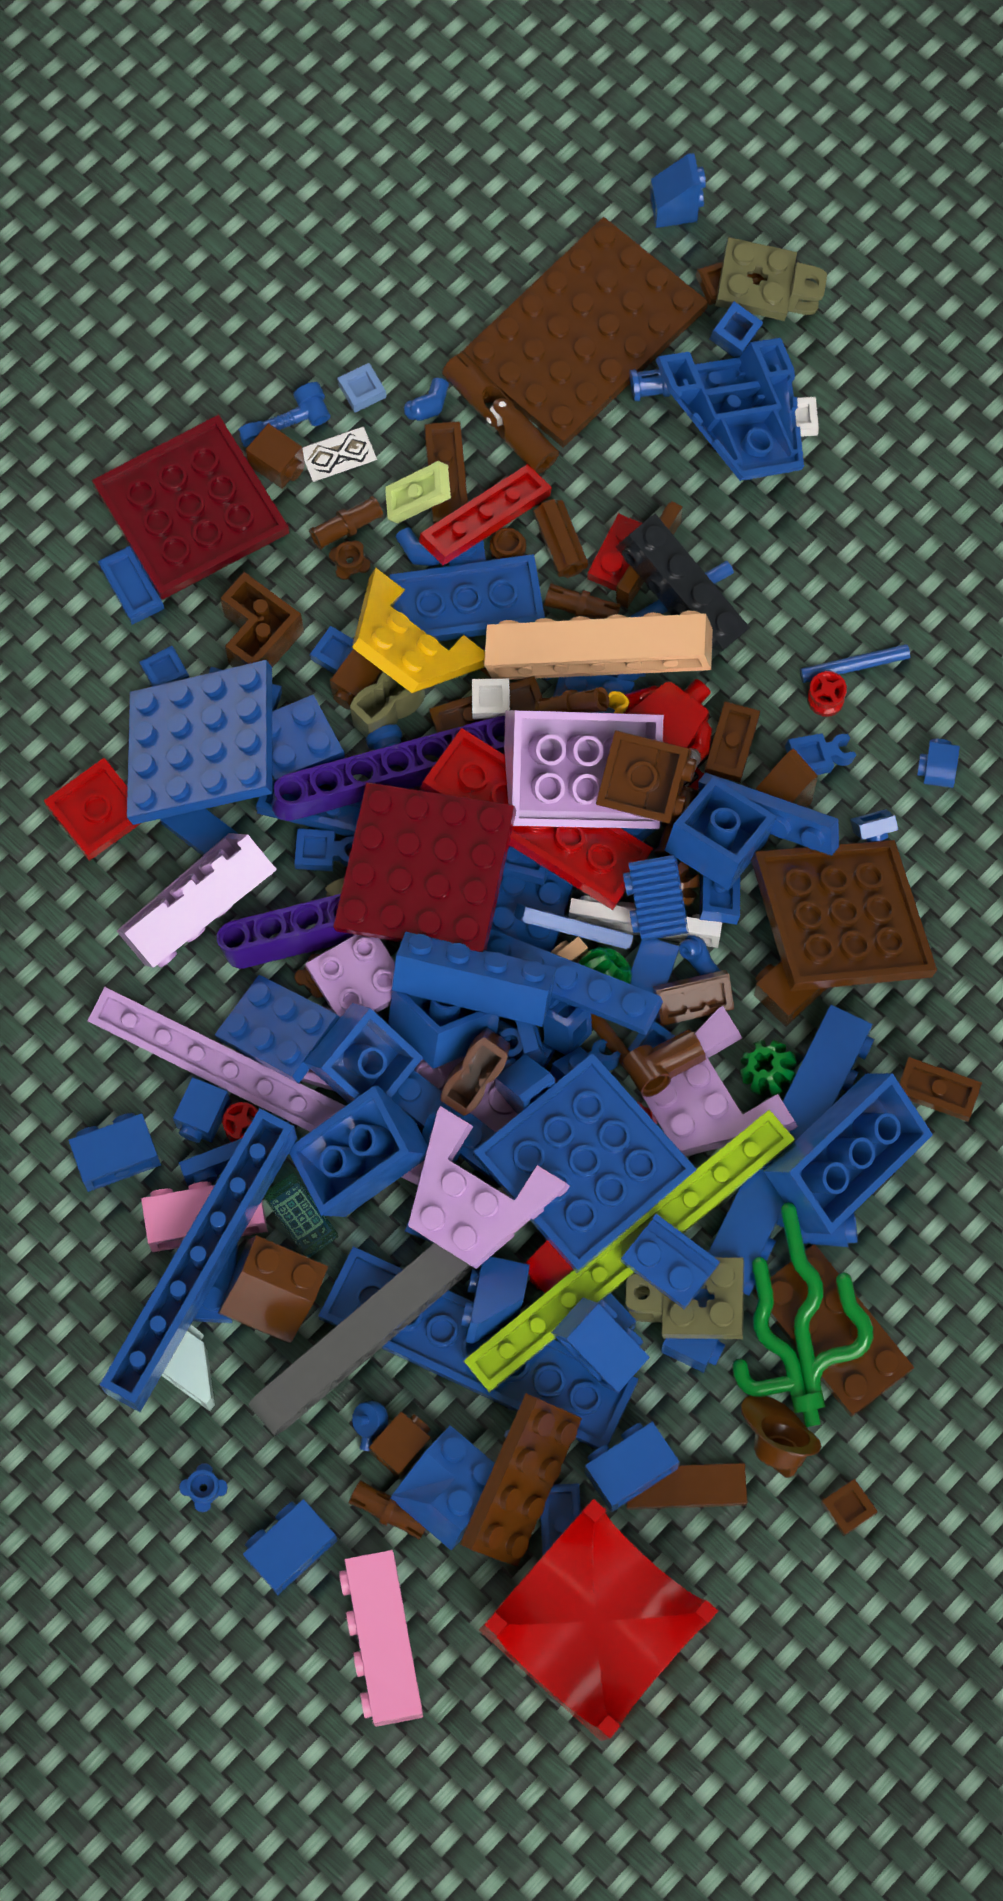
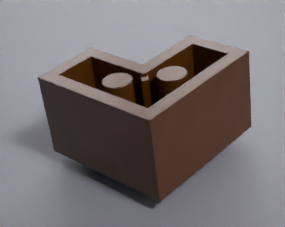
(264, 620)

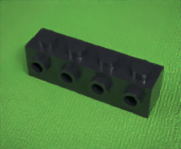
(680, 580)

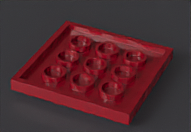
(190, 506)
(425, 866)

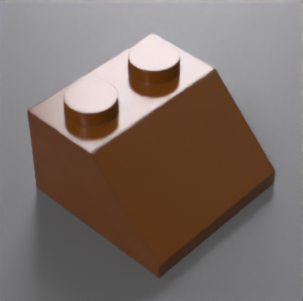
(272, 1289)

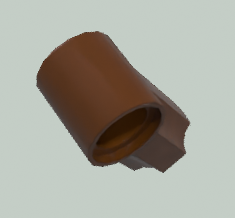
(654, 1067)

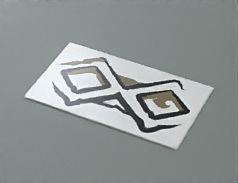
(338, 454)

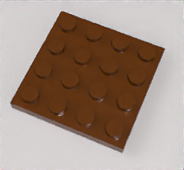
(843, 915)

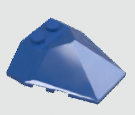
(742, 406)

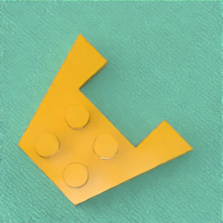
(403, 648)

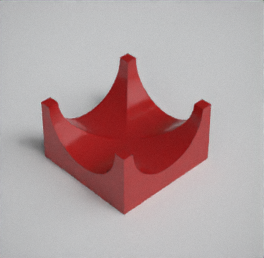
(596, 1622)

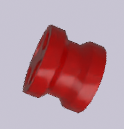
(828, 685)
(238, 1118)

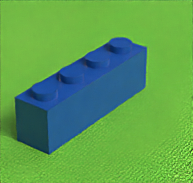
(473, 979)

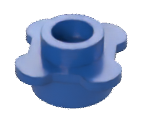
(191, 1487)

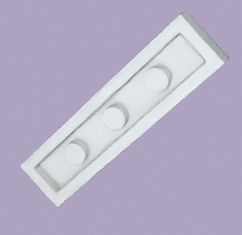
(595, 912)

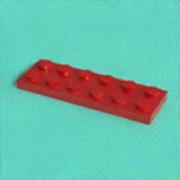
(582, 856)

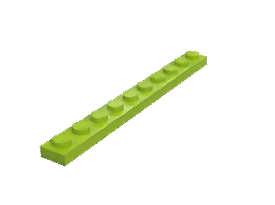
(681, 1208)

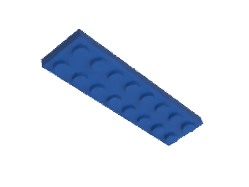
(439, 1345)

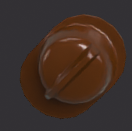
(779, 1434)

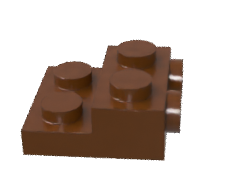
(646, 778)

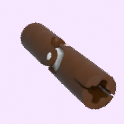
(503, 416)

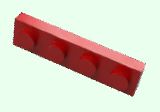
(485, 514)

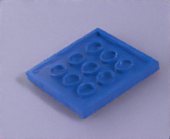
(200, 742)
(599, 1145)

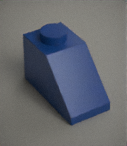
(523, 1082)

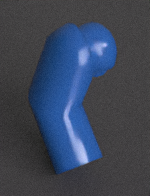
(430, 404)

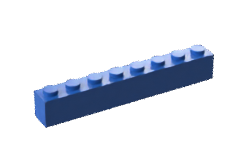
(199, 1260)

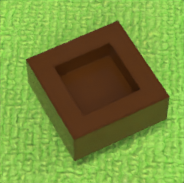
(849, 1507)

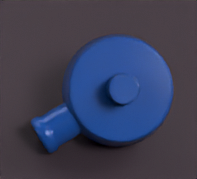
(369, 1422)

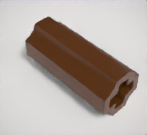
(560, 538)

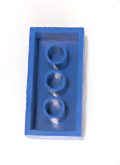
(848, 1152)

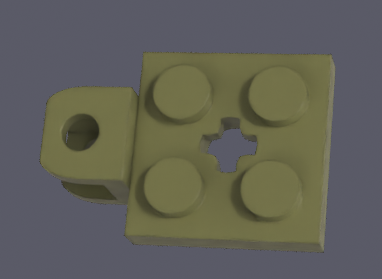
(782, 283)
(717, 1321)

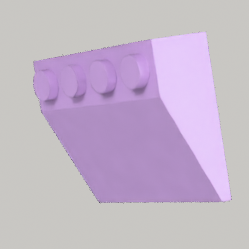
(559, 765)

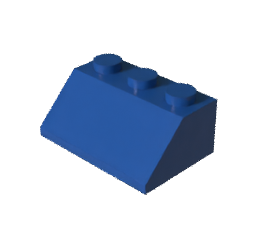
(358, 1153)

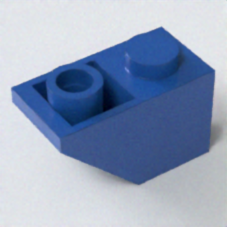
(678, 193)
(497, 1297)

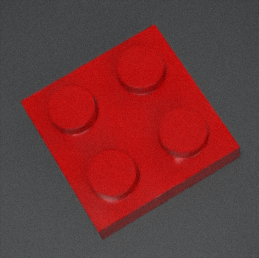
(93, 809)

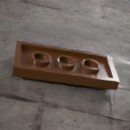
(850, 1382)
(521, 1480)

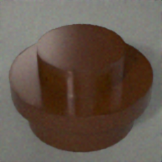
(507, 544)

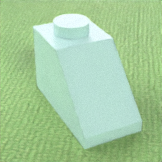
(191, 1370)

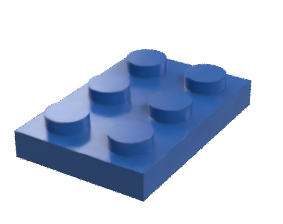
(276, 1027)

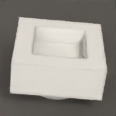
(807, 416)
(490, 698)

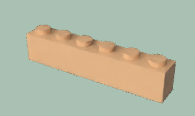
(599, 646)

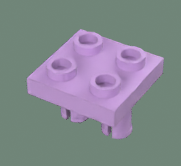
(354, 973)

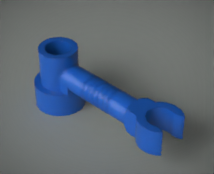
(310, 406)

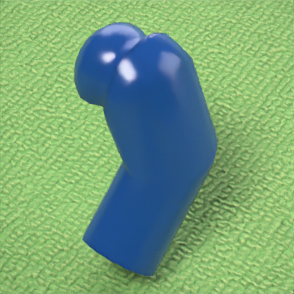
(414, 549)
(697, 953)

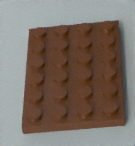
(583, 328)

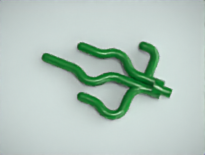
(802, 1376)

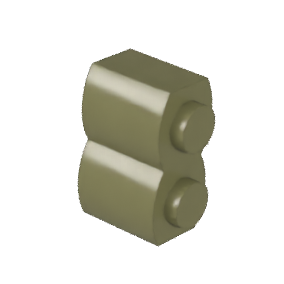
(383, 705)

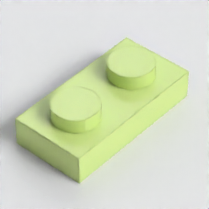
(418, 492)

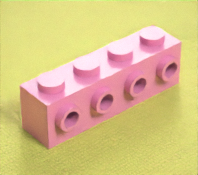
(383, 1639)

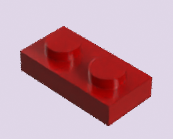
(609, 563)

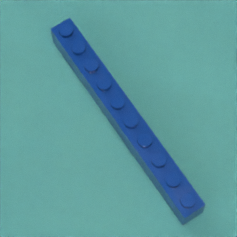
(757, 1205)

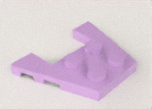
(697, 1106)
(465, 1211)

